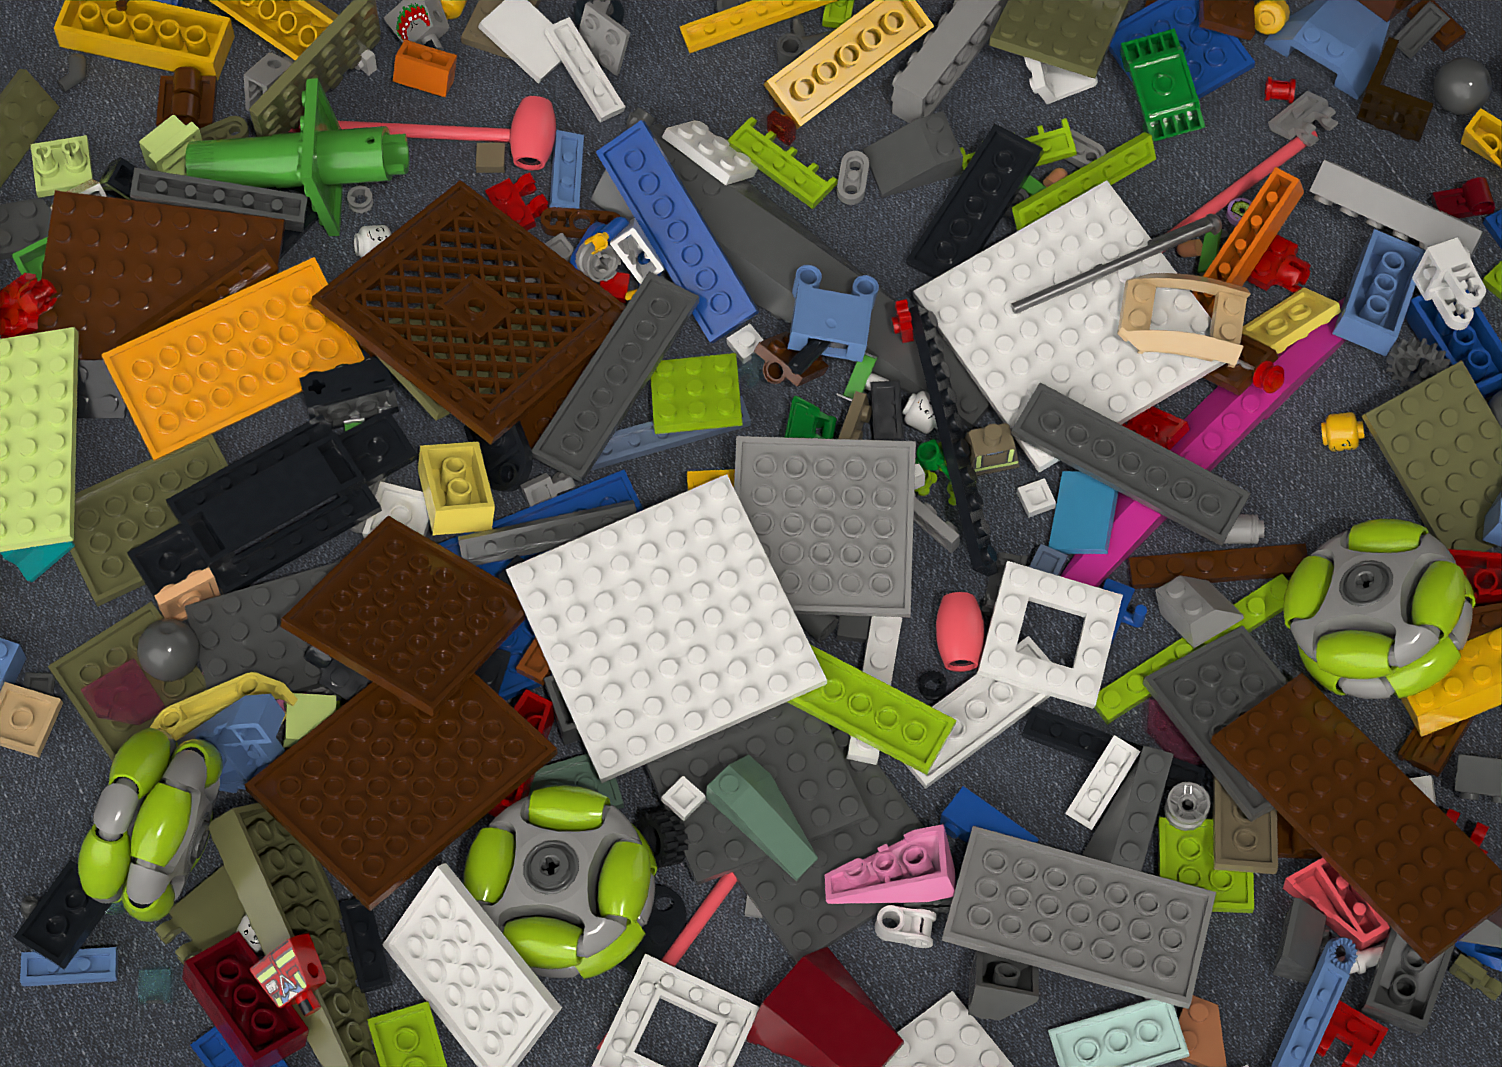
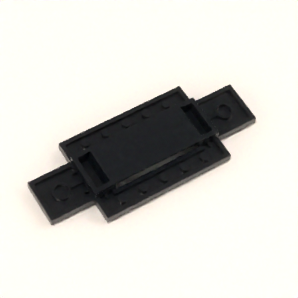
(267, 492)

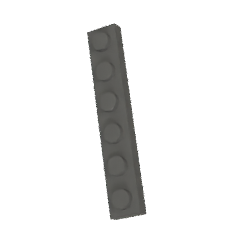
(539, 534)

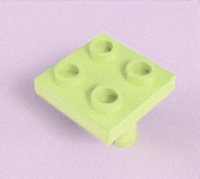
(61, 164)

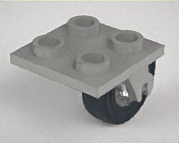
(602, 31)

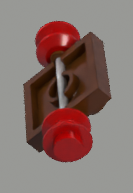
(1253, 366)

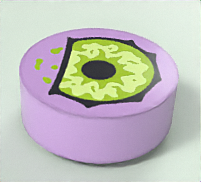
(1237, 209)

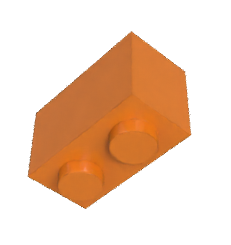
(424, 68)

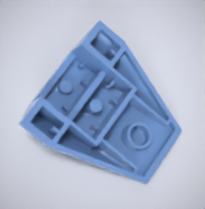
(1337, 35)

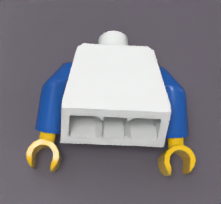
(631, 246)

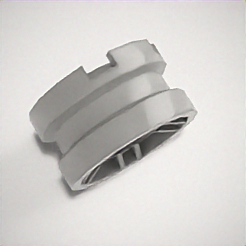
(593, 266)
(1192, 795)

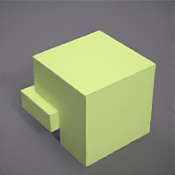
(166, 145)
(306, 715)

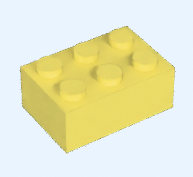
(456, 488)

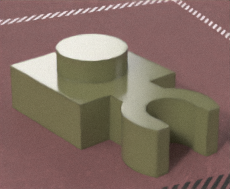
(1472, 973)

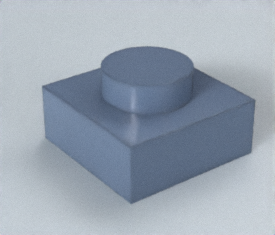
(1049, 560)

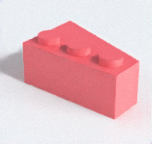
(1335, 898)

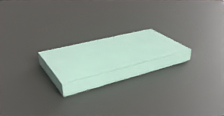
(1126, 1037)

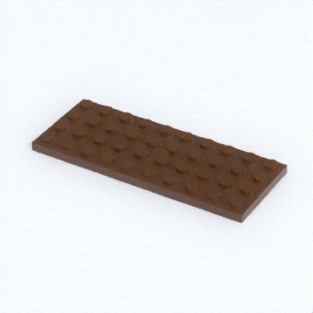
(1364, 817)

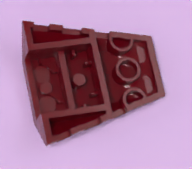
(824, 1018)

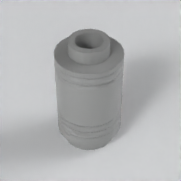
(1246, 530)

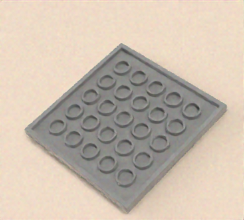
(833, 520)

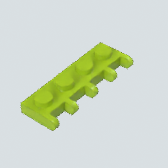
(1055, 144)
(781, 164)

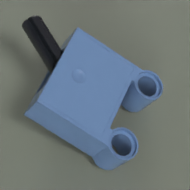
(829, 320)

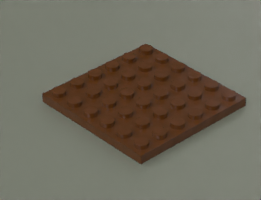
(407, 615)

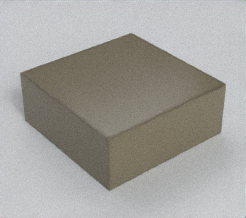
(490, 158)

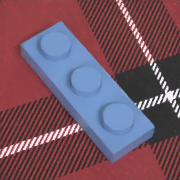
(566, 170)
(85, 967)

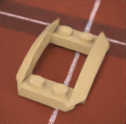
(1225, 326)

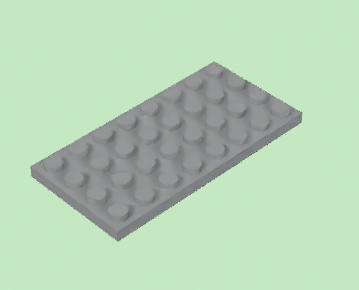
(1080, 917)

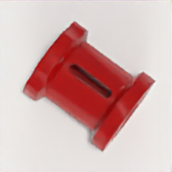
(1280, 89)

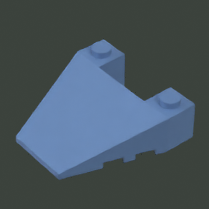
(244, 737)

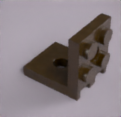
(1391, 108)

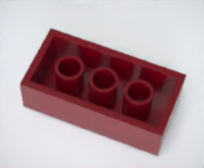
(240, 1006)

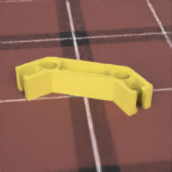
(192, 712)

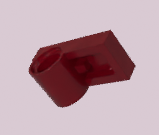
(1468, 201)

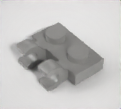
(1298, 118)

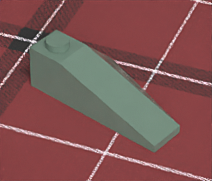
(758, 808)

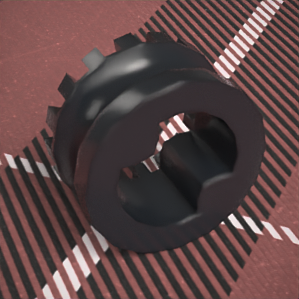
(936, 677)

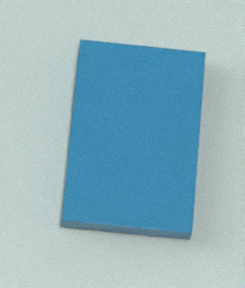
(1083, 515)

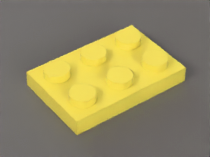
(1292, 319)

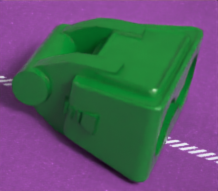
(805, 418)

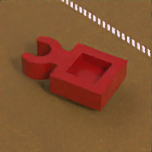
(902, 321)

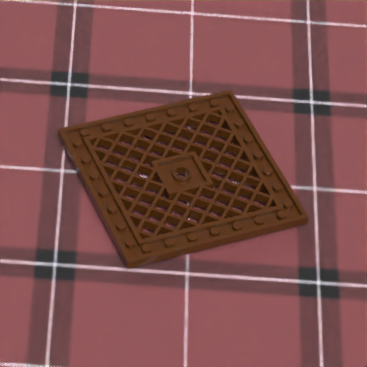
(483, 413)

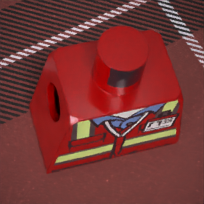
(292, 974)

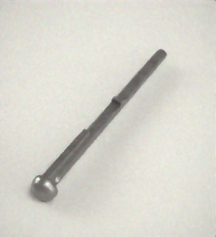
(1155, 246)

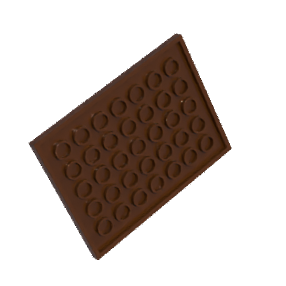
(133, 258)
(393, 786)

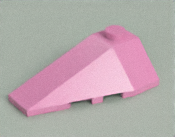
(905, 872)

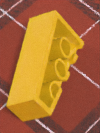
(1484, 136)

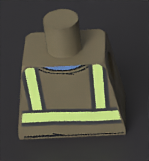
(992, 449)

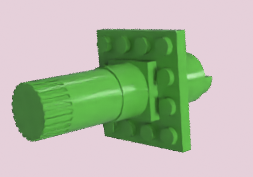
(315, 158)

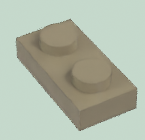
(857, 414)

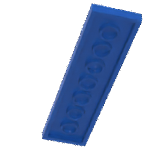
(677, 230)

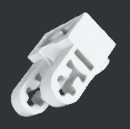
(1443, 277)

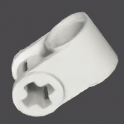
(908, 926)

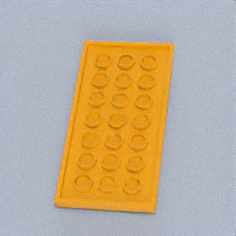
(228, 360)

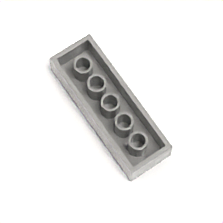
(944, 57)
(1390, 208)

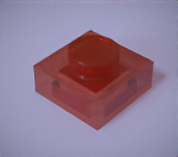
(782, 126)

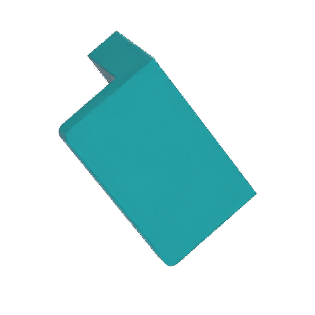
(38, 559)

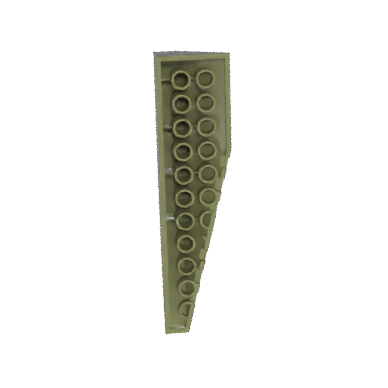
(288, 897)

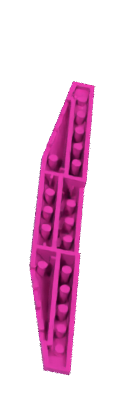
(1214, 432)

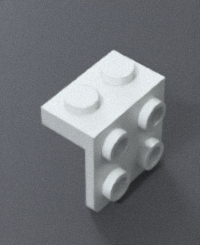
(1056, 83)

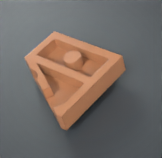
(1203, 1034)

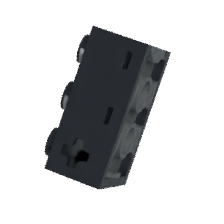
(349, 392)

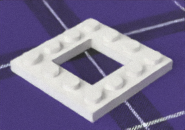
(1073, 684)
(660, 980)

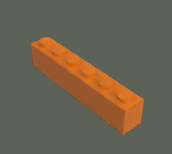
(1253, 233)

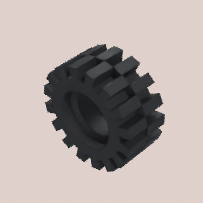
(664, 836)

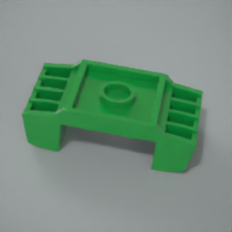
(1162, 85)

